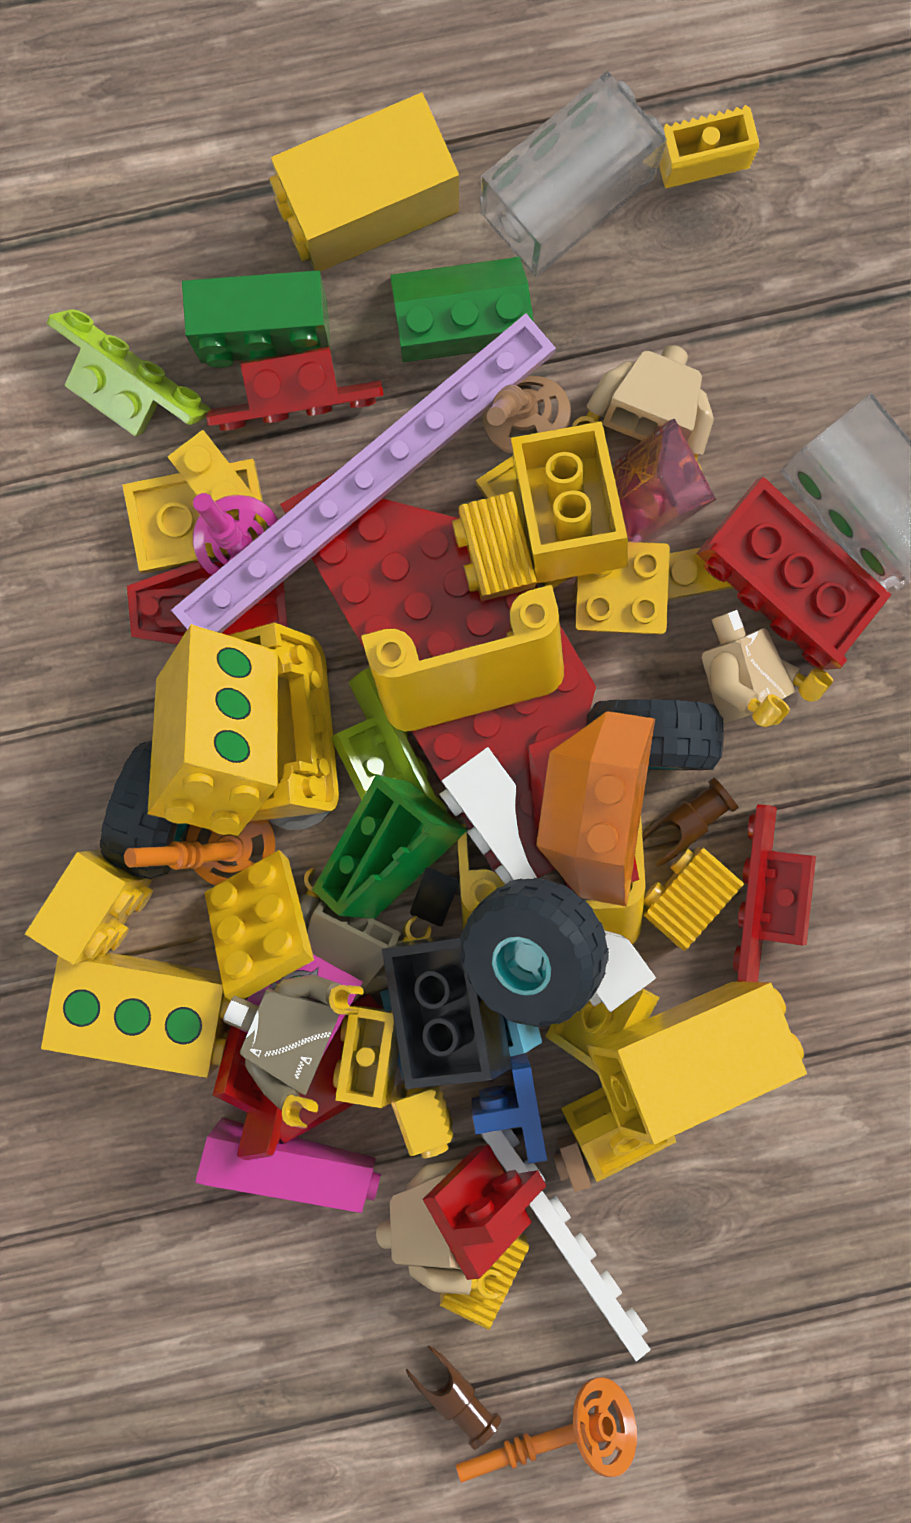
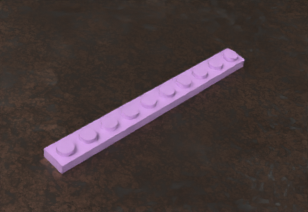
(366, 478)

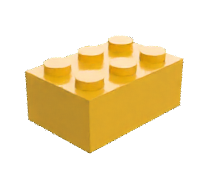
(570, 502)
(89, 908)

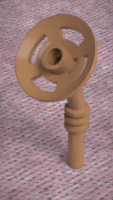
(520, 410)

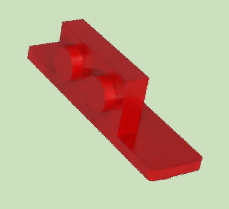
(290, 385)
(776, 897)
(239, 1089)

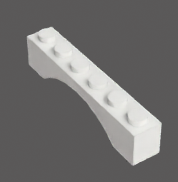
(488, 800)

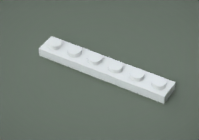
(574, 1249)

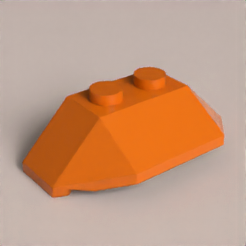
(596, 805)

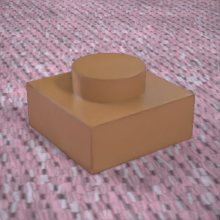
(570, 1163)

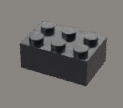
(438, 1018)

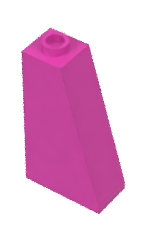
(296, 1171)

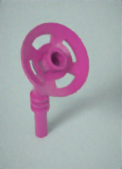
(222, 530)

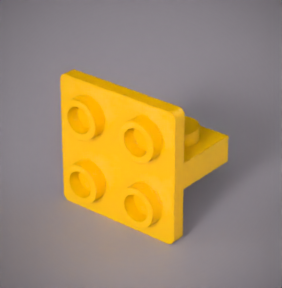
(628, 597)

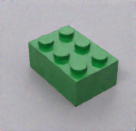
(255, 316)

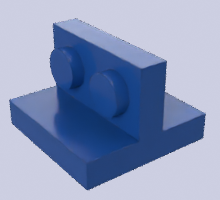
(511, 1109)

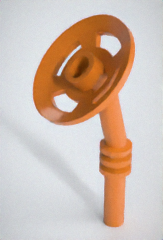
(206, 856)
(585, 1429)

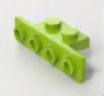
(119, 380)
(377, 746)

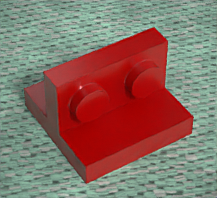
(482, 1209)

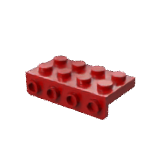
(793, 575)

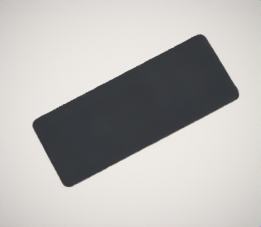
(434, 896)

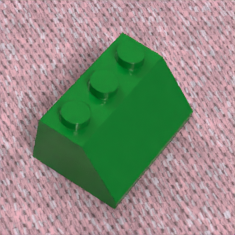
(458, 307)

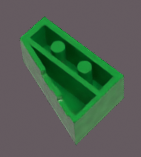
(385, 848)

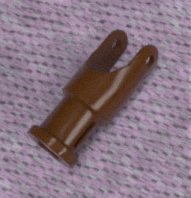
(694, 817)
(459, 1403)

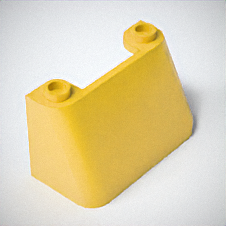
(473, 678)
(304, 743)

